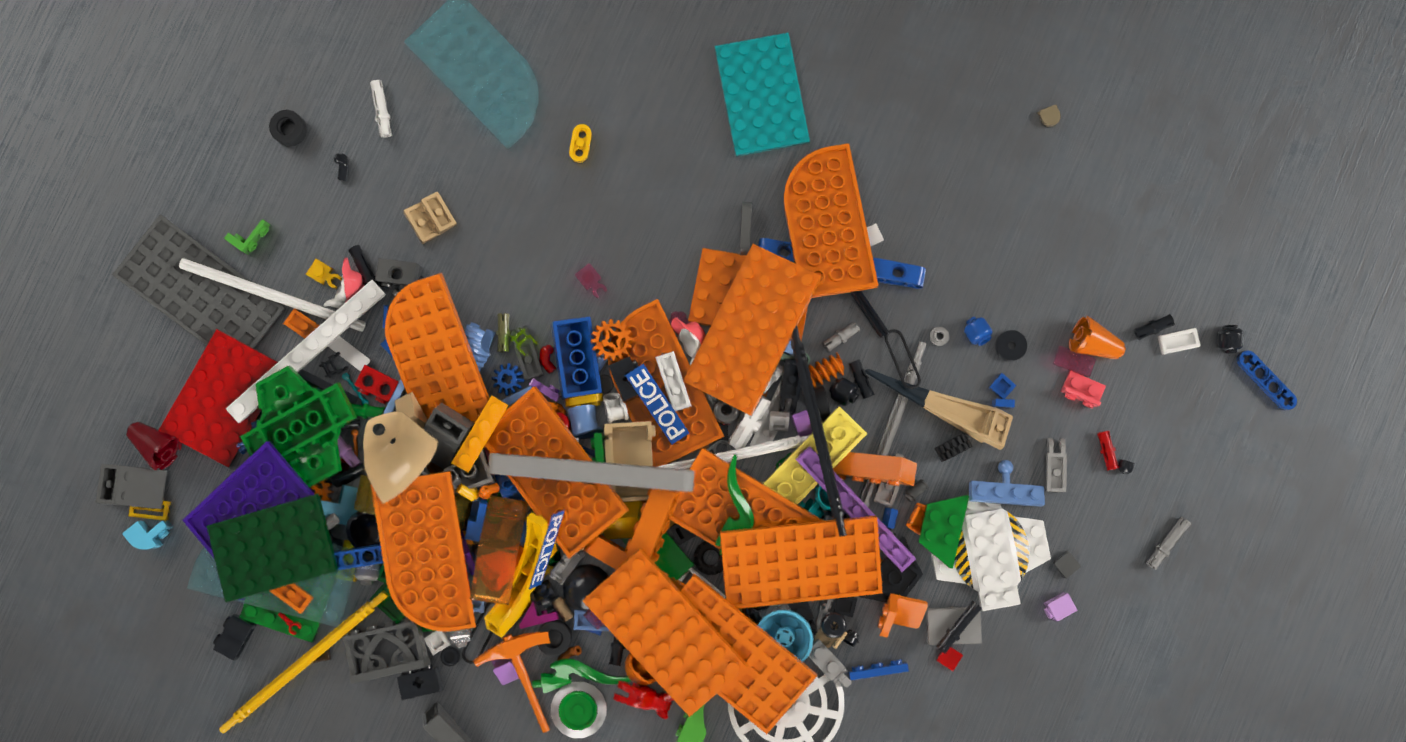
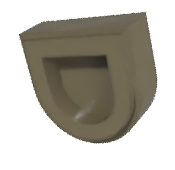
(1050, 116)

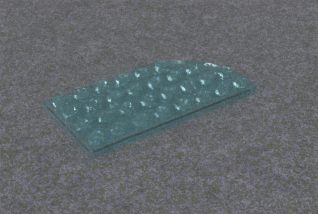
(479, 68)

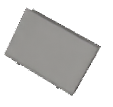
(941, 619)

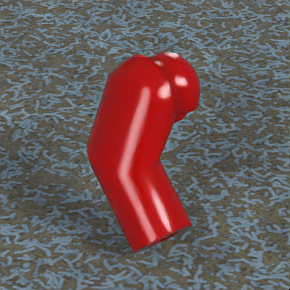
(544, 358)

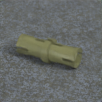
(503, 333)

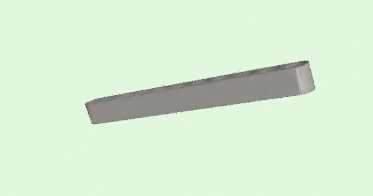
(591, 472)

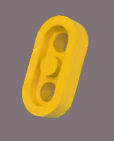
(580, 144)
(593, 399)

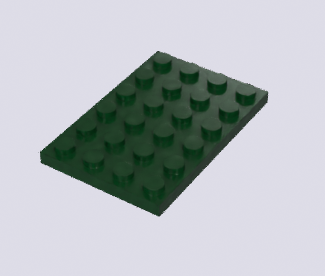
(272, 548)

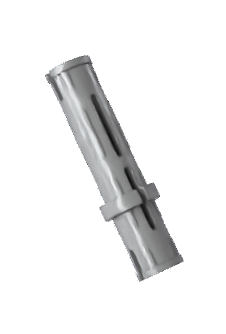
(1163, 550)

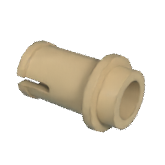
(563, 609)

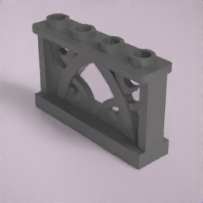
(368, 670)

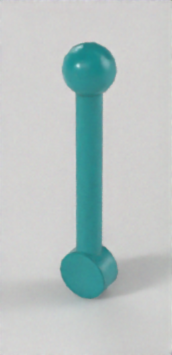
(346, 377)

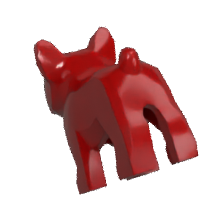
(645, 698)

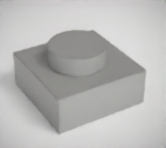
(779, 421)

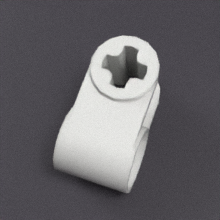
(614, 407)

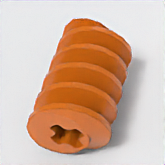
(826, 369)

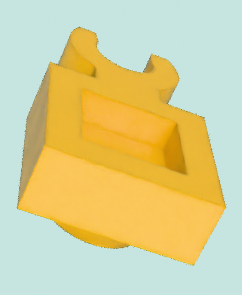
(321, 273)

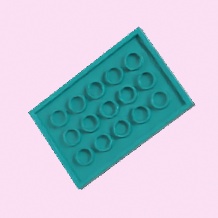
(762, 94)

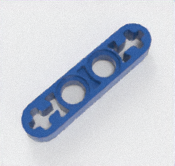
(1266, 380)

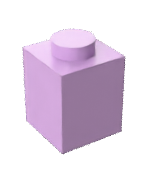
(1059, 607)

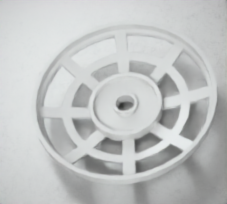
(797, 714)

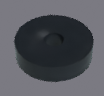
(1017, 339)

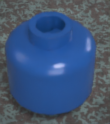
(978, 331)

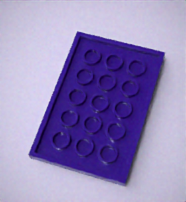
(254, 486)

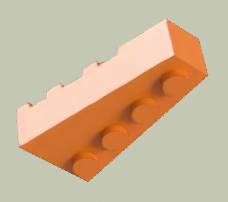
(877, 469)
(653, 523)

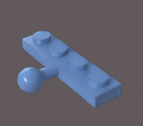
(1005, 492)

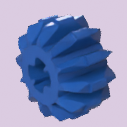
(511, 373)

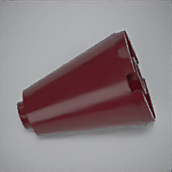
(155, 446)

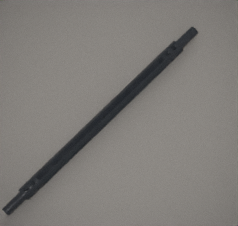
(818, 432)

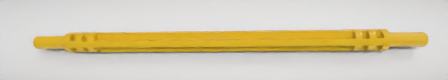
(304, 661)

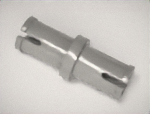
(841, 336)

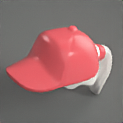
(350, 285)
(690, 335)

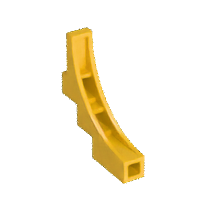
(502, 616)

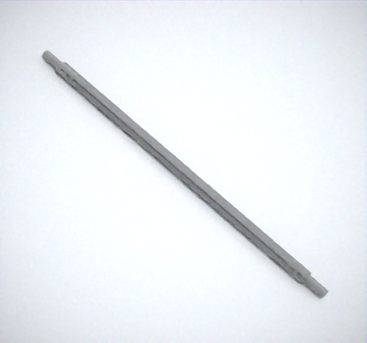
(883, 449)

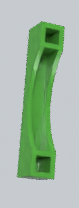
(693, 728)

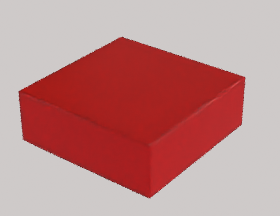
(950, 659)

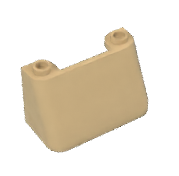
(629, 445)

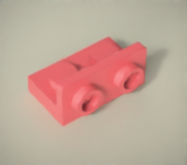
(1083, 389)

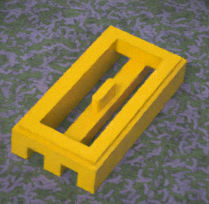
(165, 510)

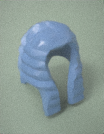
(479, 343)

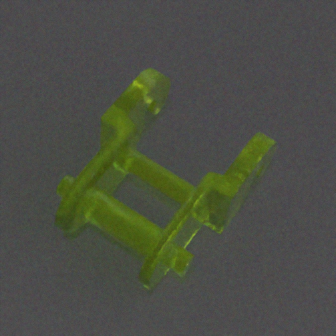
(519, 344)

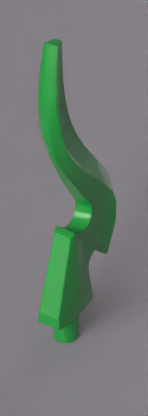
(746, 517)
(567, 666)

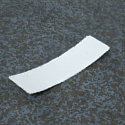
(349, 353)

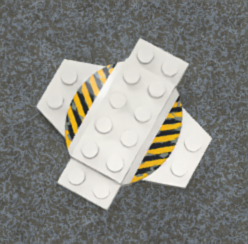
(995, 554)

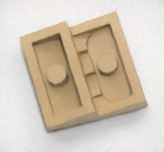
(429, 217)

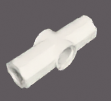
(748, 424)

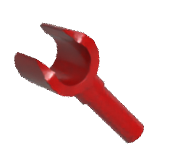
(290, 623)

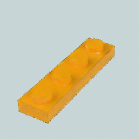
(479, 433)

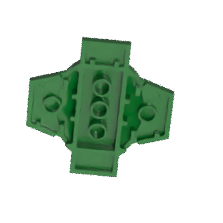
(301, 424)

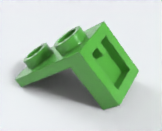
(251, 242)

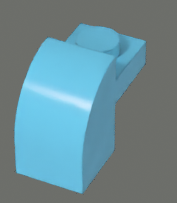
(144, 538)

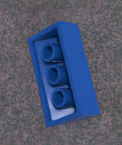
(575, 358)

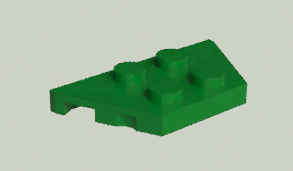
(943, 528)

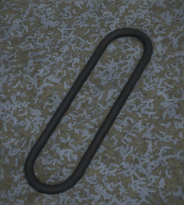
(895, 362)
(487, 640)

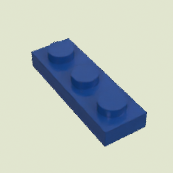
(878, 669)

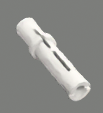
(382, 116)

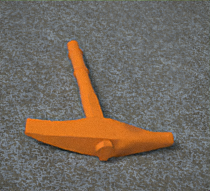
(511, 648)

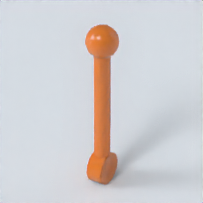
(354, 433)

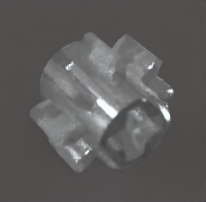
(460, 637)

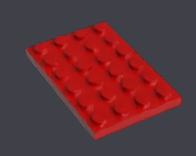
(216, 381)

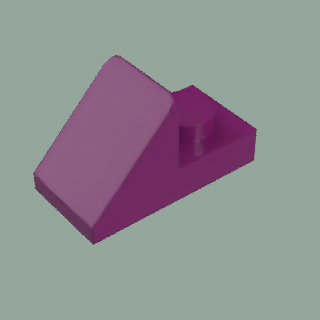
(533, 618)

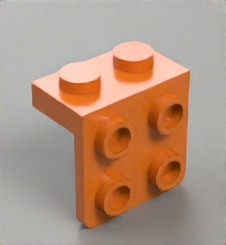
(901, 611)

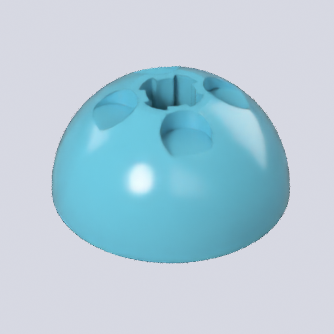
(798, 629)

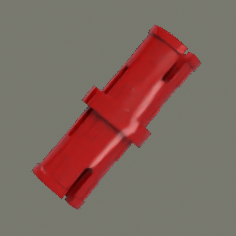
(1108, 450)

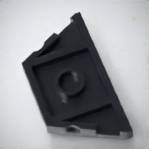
(896, 581)

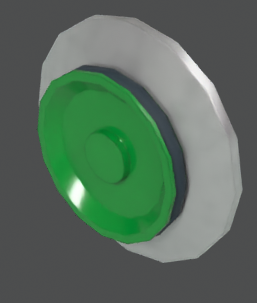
(578, 709)

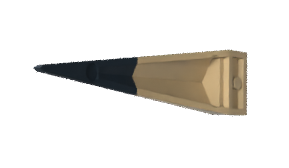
(975, 419)

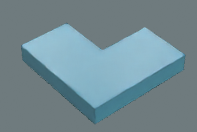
(345, 507)

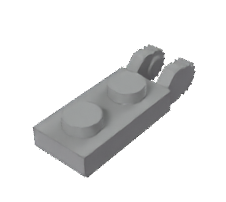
(1056, 467)

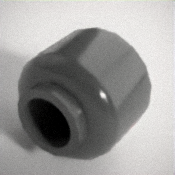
(722, 417)

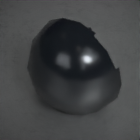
(362, 530)
(581, 583)

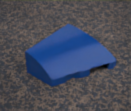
(476, 520)

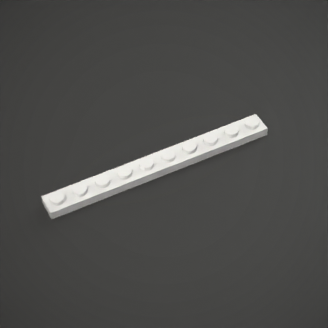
(312, 344)

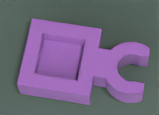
(550, 391)

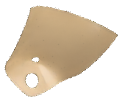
(395, 465)

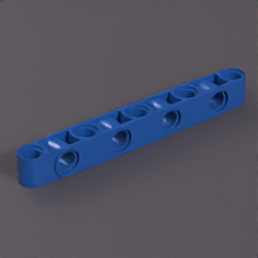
(912, 275)

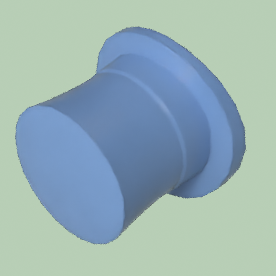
(584, 421)

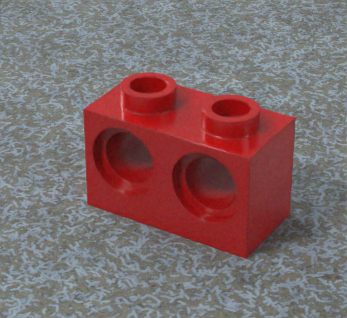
(379, 381)

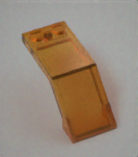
(498, 550)

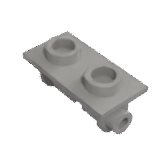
(565, 566)

